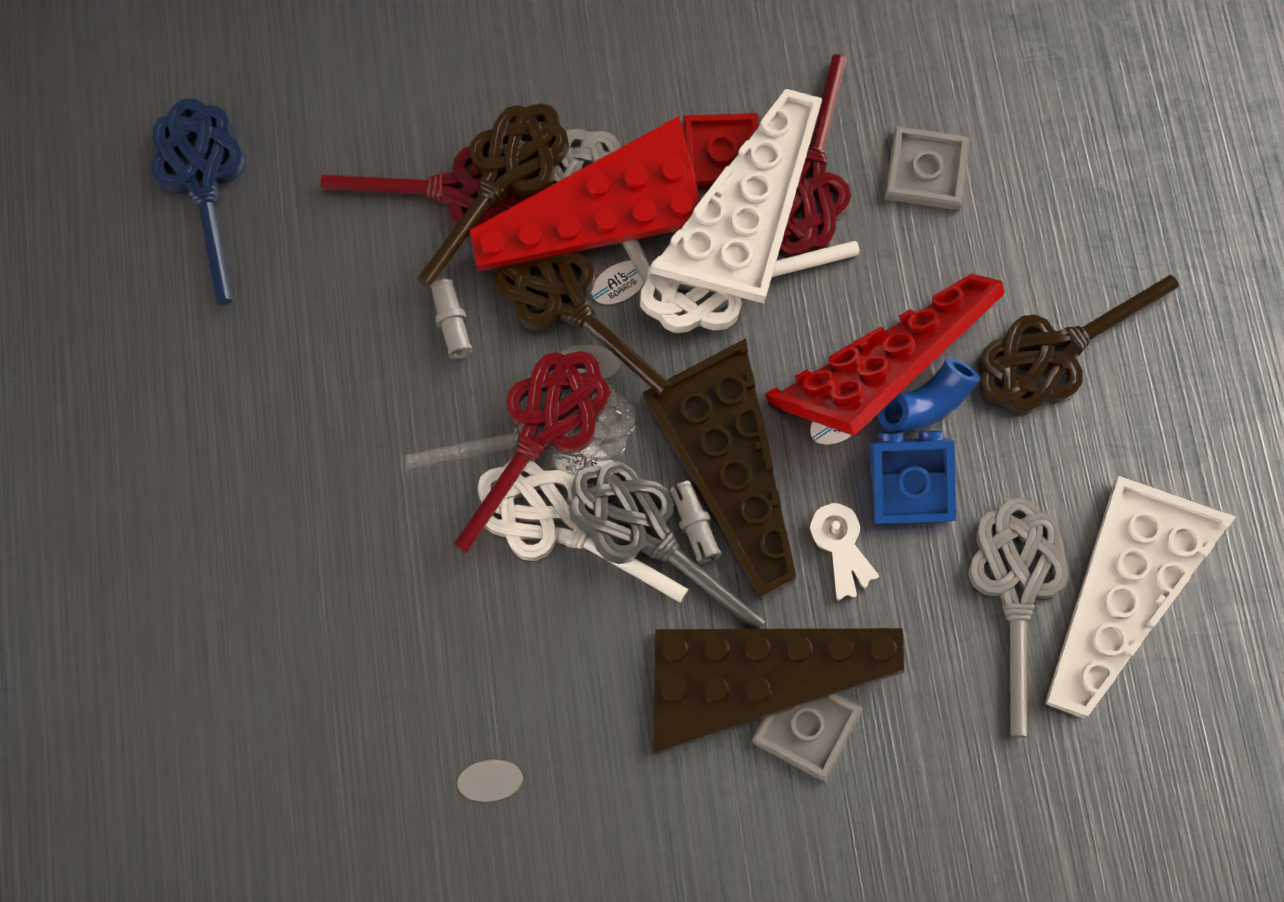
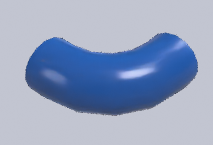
(931, 401)

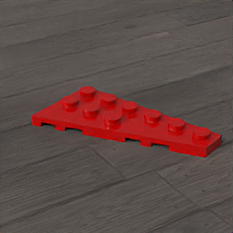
(617, 199)
(883, 363)

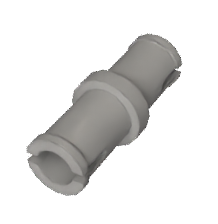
(451, 319)
(695, 522)

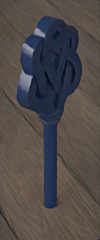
(202, 161)

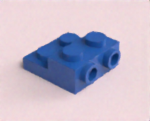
(913, 478)

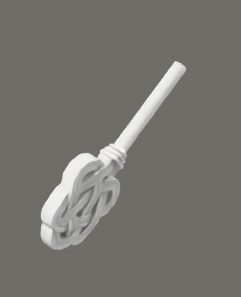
(685, 312)
(547, 533)

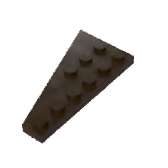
(724, 448)
(744, 675)

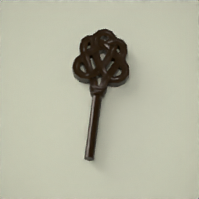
(523, 169)
(533, 294)
(1045, 338)

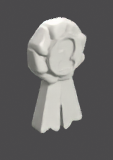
(836, 531)

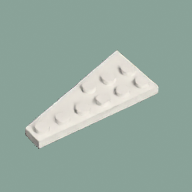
(743, 216)
(1134, 574)

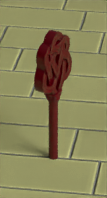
(440, 187)
(806, 229)
(529, 447)

